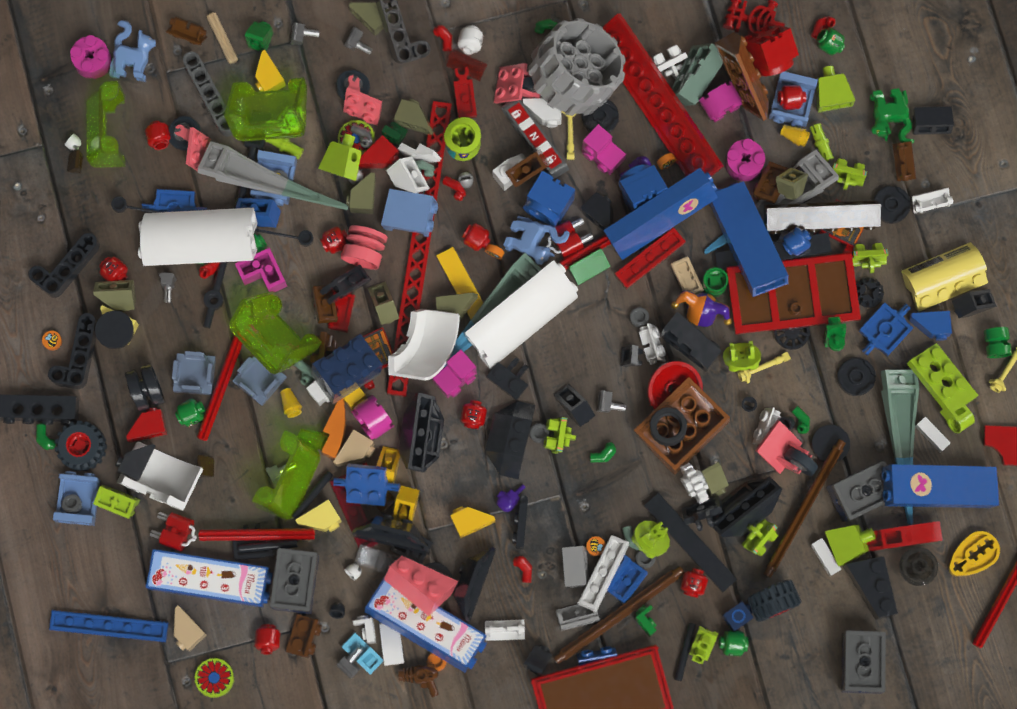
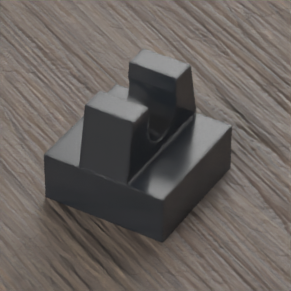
(629, 356)

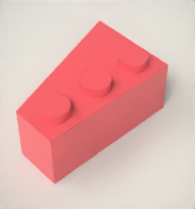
(420, 584)

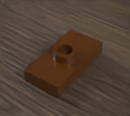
(325, 312)

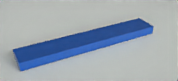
(109, 626)

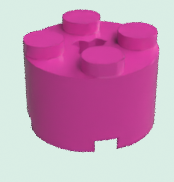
(88, 47)
(720, 101)
(745, 150)
(373, 417)

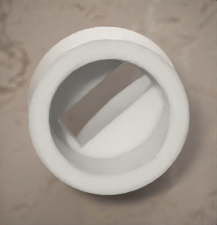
(73, 142)
(353, 571)

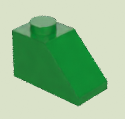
(259, 36)

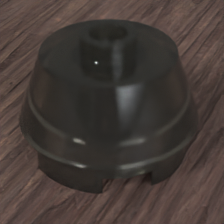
(918, 566)

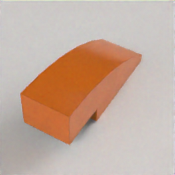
(335, 430)

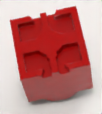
(772, 49)

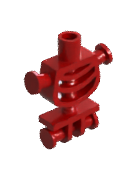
(733, 9)

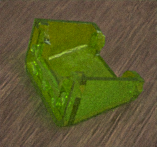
(267, 113)
(102, 149)
(268, 335)
(293, 480)

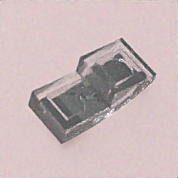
(375, 558)

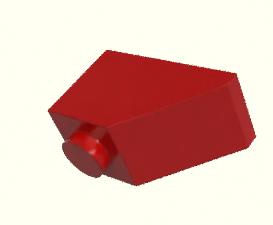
(379, 155)
(148, 425)

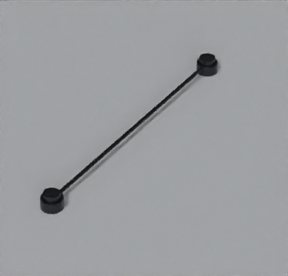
(305, 237)

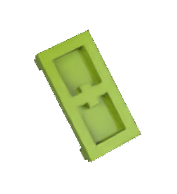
(116, 501)

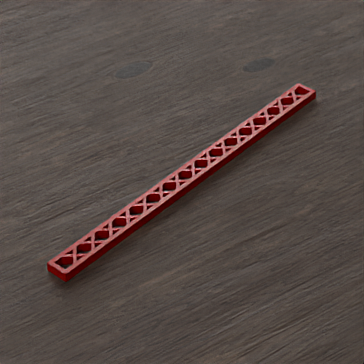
(426, 244)

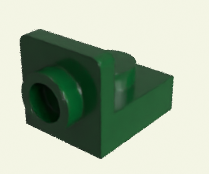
(394, 133)

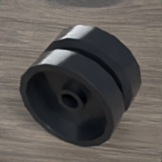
(141, 388)

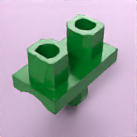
(835, 334)

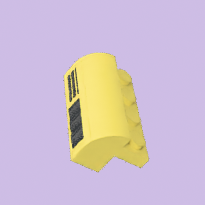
(945, 276)

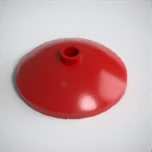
(668, 374)

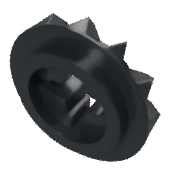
(877, 295)

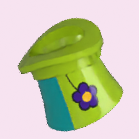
(463, 139)

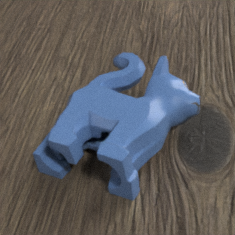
(130, 56)
(531, 238)

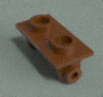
(194, 34)
(904, 161)

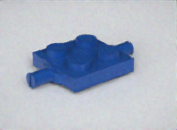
(174, 201)
(886, 329)
(366, 484)

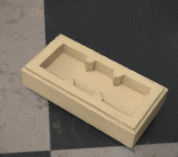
(686, 276)

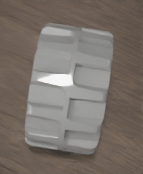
(577, 67)

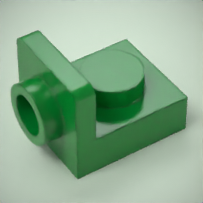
(646, 624)

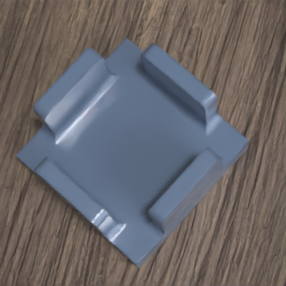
(193, 373)
(257, 380)

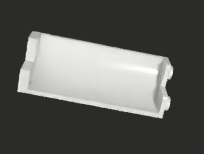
(197, 236)
(522, 314)

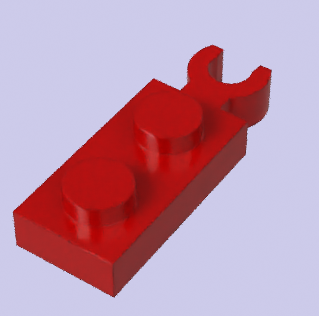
(465, 95)

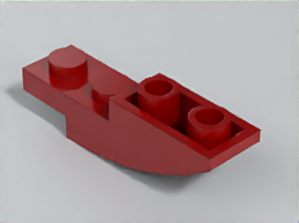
(906, 536)

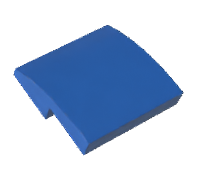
(626, 579)

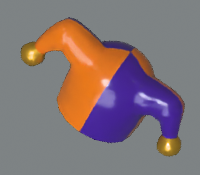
(702, 308)

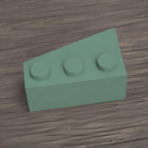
(697, 73)

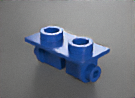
(589, 656)

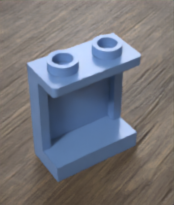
(796, 117)
(275, 162)
(409, 212)
(86, 489)

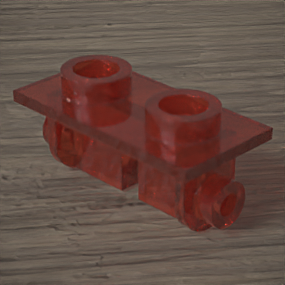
(460, 61)

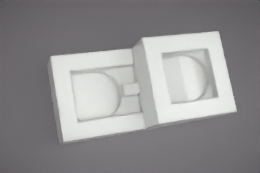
(421, 153)
(391, 646)

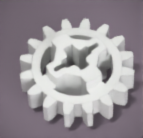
(694, 483)

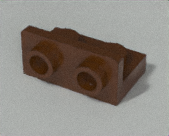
(767, 186)
(303, 636)

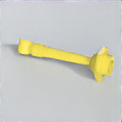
(570, 146)
(745, 375)
(997, 385)

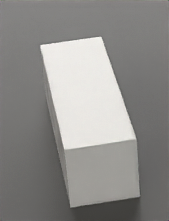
(932, 434)
(825, 557)

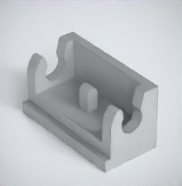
(575, 566)
(575, 616)

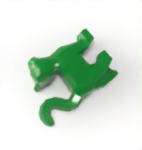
(891, 112)

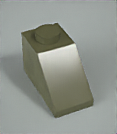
(368, 15)
(412, 117)
(791, 183)
(362, 196)
(116, 294)
(383, 303)
(456, 303)
(715, 480)

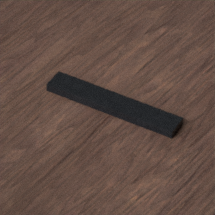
(819, 245)
(690, 543)

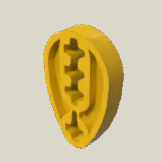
(970, 544)

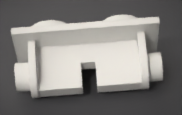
(931, 200)
(656, 350)
(767, 419)
(505, 630)

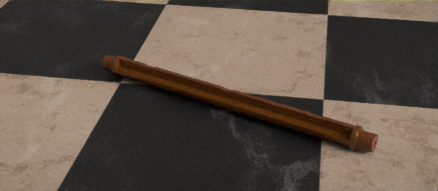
(804, 508)
(615, 617)

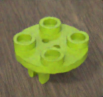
(742, 356)
(651, 538)

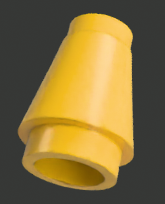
(796, 135)
(290, 403)

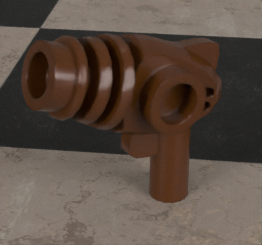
(422, 675)

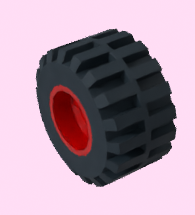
(80, 446)
(774, 600)

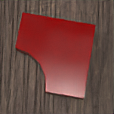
(344, 311)
(1004, 441)

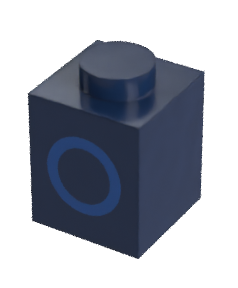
(738, 616)

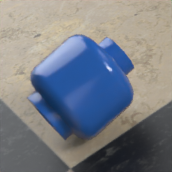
(797, 241)

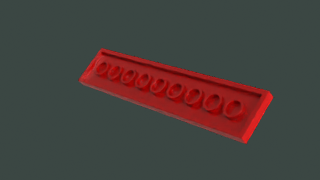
(661, 103)

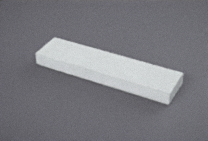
(603, 573)

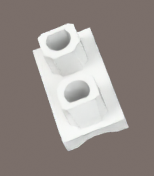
(675, 57)

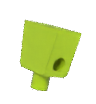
(833, 91)
(342, 158)
(849, 543)

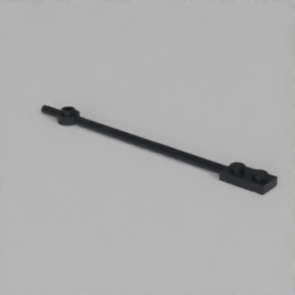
(215, 293)

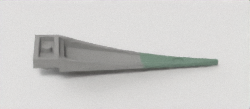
(236, 169)

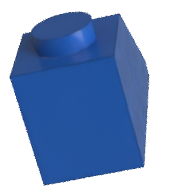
(266, 210)
(933, 324)

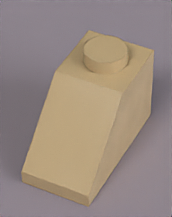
(355, 450)
(186, 630)

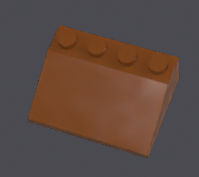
(743, 74)
(703, 422)

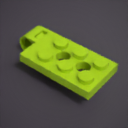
(952, 398)

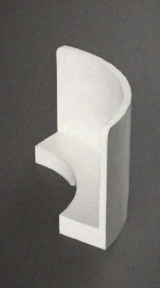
(428, 346)
(165, 479)

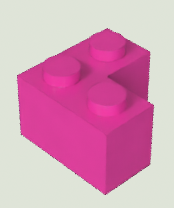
(601, 149)
(263, 267)
(458, 372)

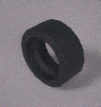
(668, 412)

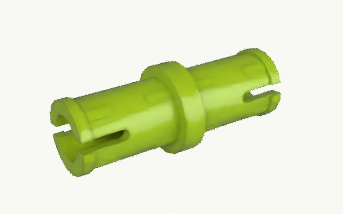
(821, 142)
(286, 146)

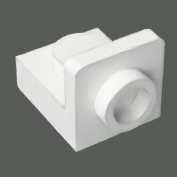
(369, 630)

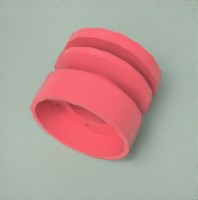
(364, 246)

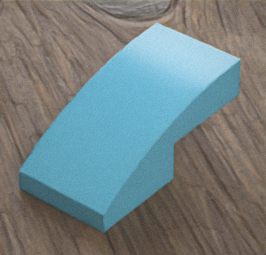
(368, 658)

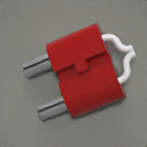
(574, 242)
(176, 531)

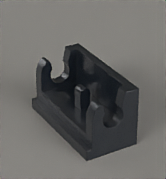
(932, 120)

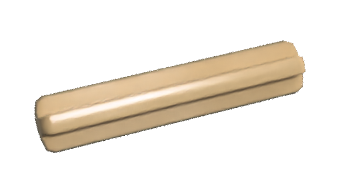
(222, 38)

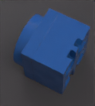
(640, 185)
(549, 200)

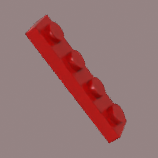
(650, 258)

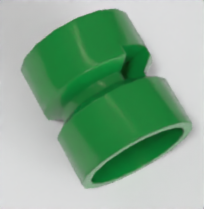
(715, 281)
(997, 342)

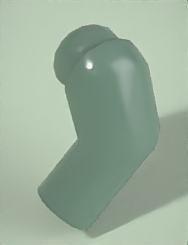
(428, 168)
(306, 377)
(628, 532)

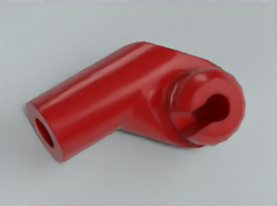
(823, 23)
(445, 35)
(456, 185)
(208, 269)
(525, 566)

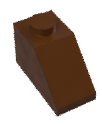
(527, 168)

